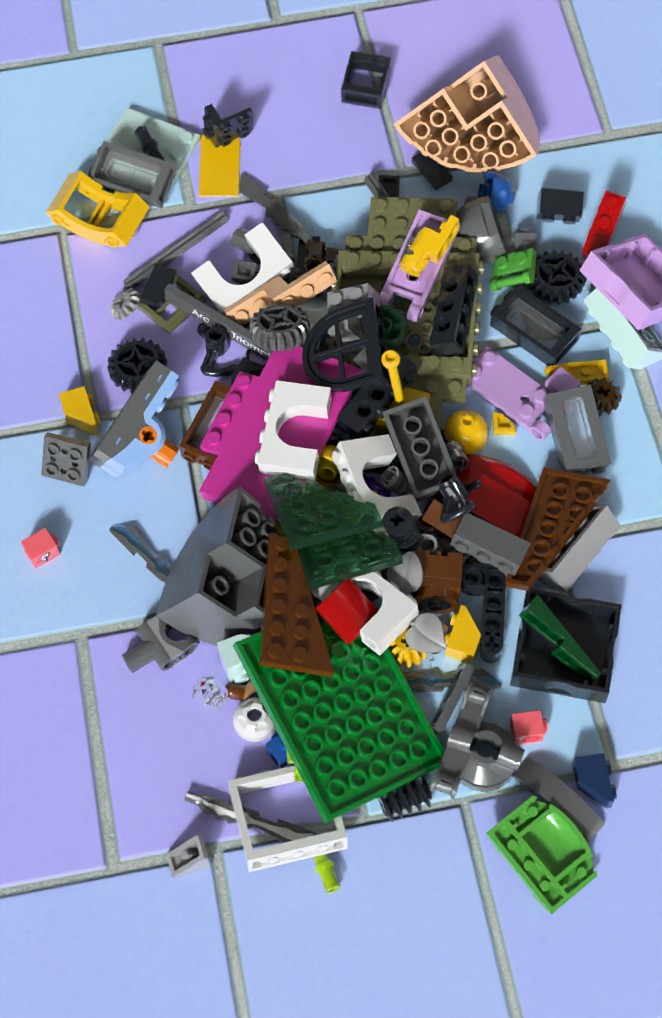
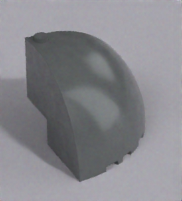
(220, 573)

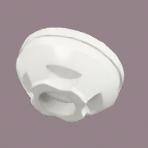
(252, 730)

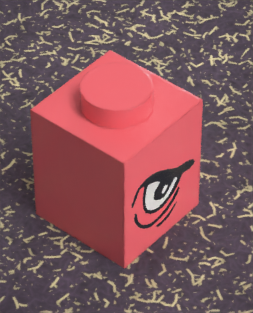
(41, 547)

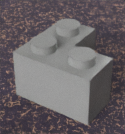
(336, 299)

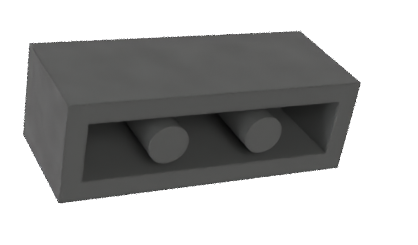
(490, 544)

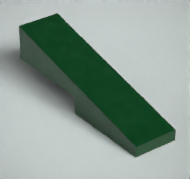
(566, 648)

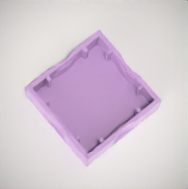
(629, 278)

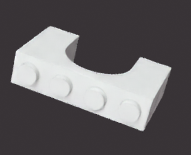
(273, 264)
(289, 401)
(368, 453)
(391, 619)

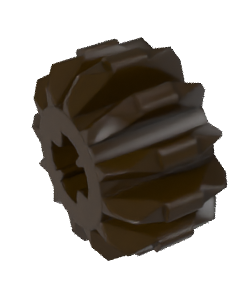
(605, 395)

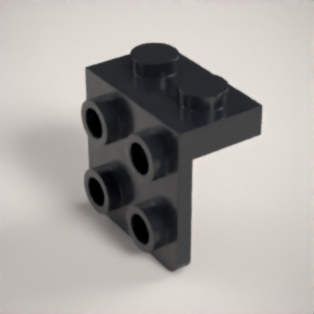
(225, 130)

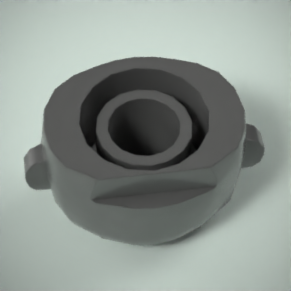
(480, 221)

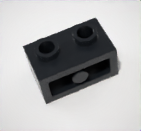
(559, 205)

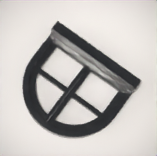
(373, 341)

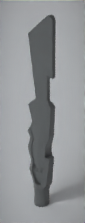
(274, 209)

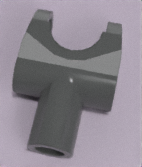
(157, 647)

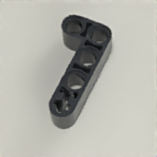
(489, 614)

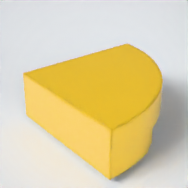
(502, 425)

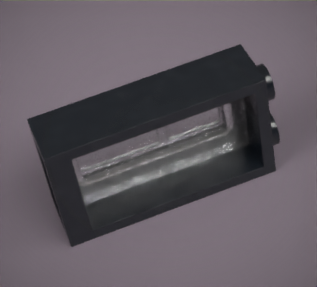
(534, 326)

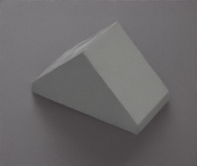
(188, 857)

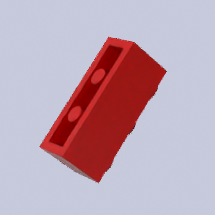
(604, 222)

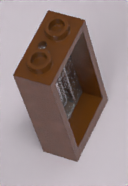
(190, 445)

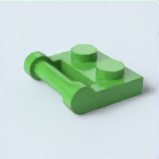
(512, 264)

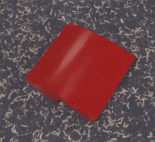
(347, 610)

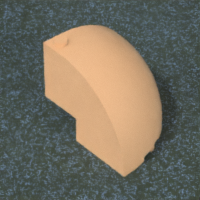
(475, 122)

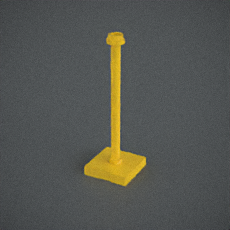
(391, 360)

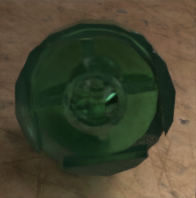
(394, 326)

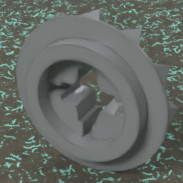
(125, 304)

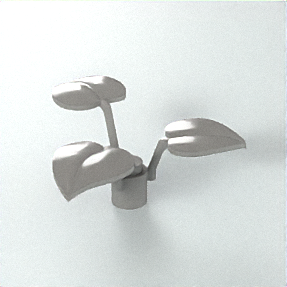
(427, 630)

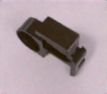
(318, 254)

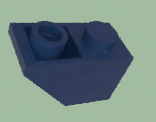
(593, 779)

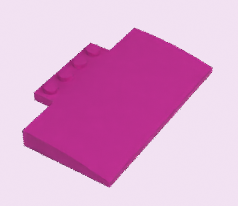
(240, 419)

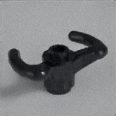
(216, 346)
(455, 497)

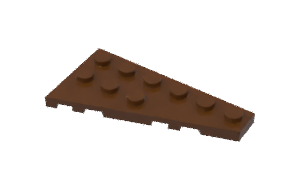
(554, 516)
(289, 620)

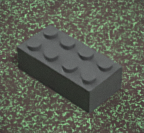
(419, 446)

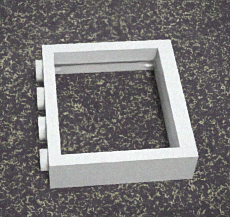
(287, 851)

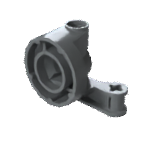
(468, 767)

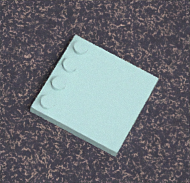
(173, 142)

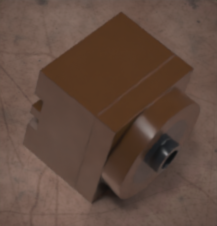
(440, 582)

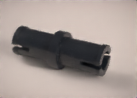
(149, 144)

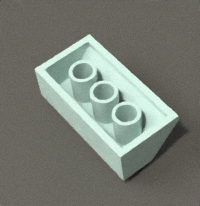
(635, 346)

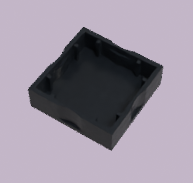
(594, 629)

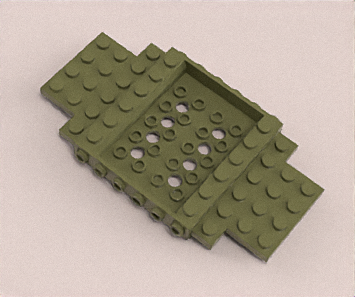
(370, 261)

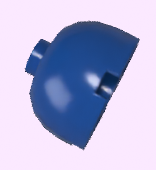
(499, 190)

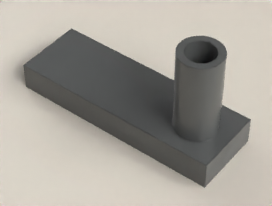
(453, 695)

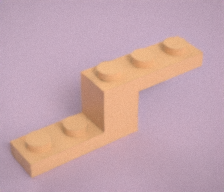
(280, 292)

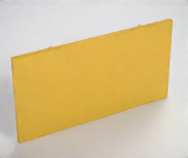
(219, 168)

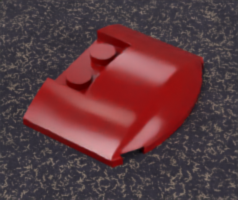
(498, 471)

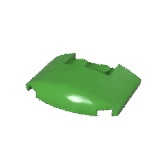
(544, 852)

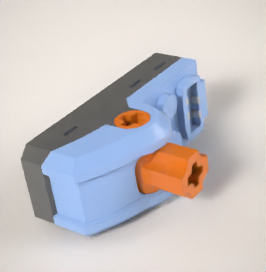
(123, 444)

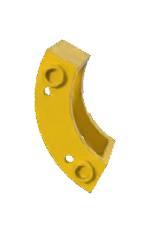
(129, 204)

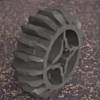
(279, 327)

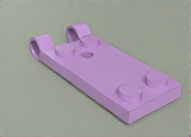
(420, 289)
(505, 386)

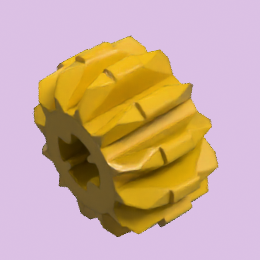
(403, 653)

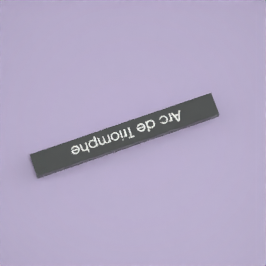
(213, 319)

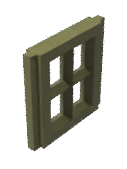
(180, 316)

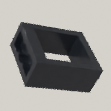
(360, 94)

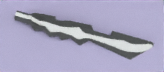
(281, 830)

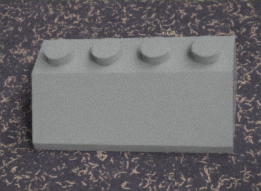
(580, 549)

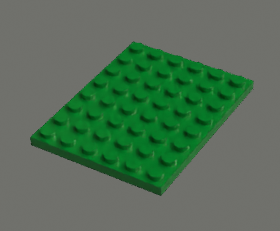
(348, 731)

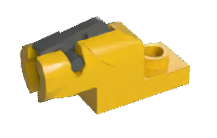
(428, 246)

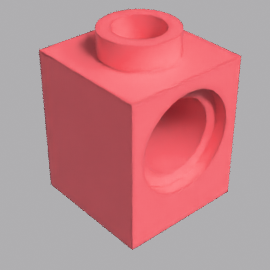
(528, 727)

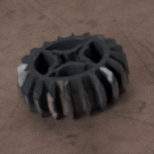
(559, 282)
(125, 358)

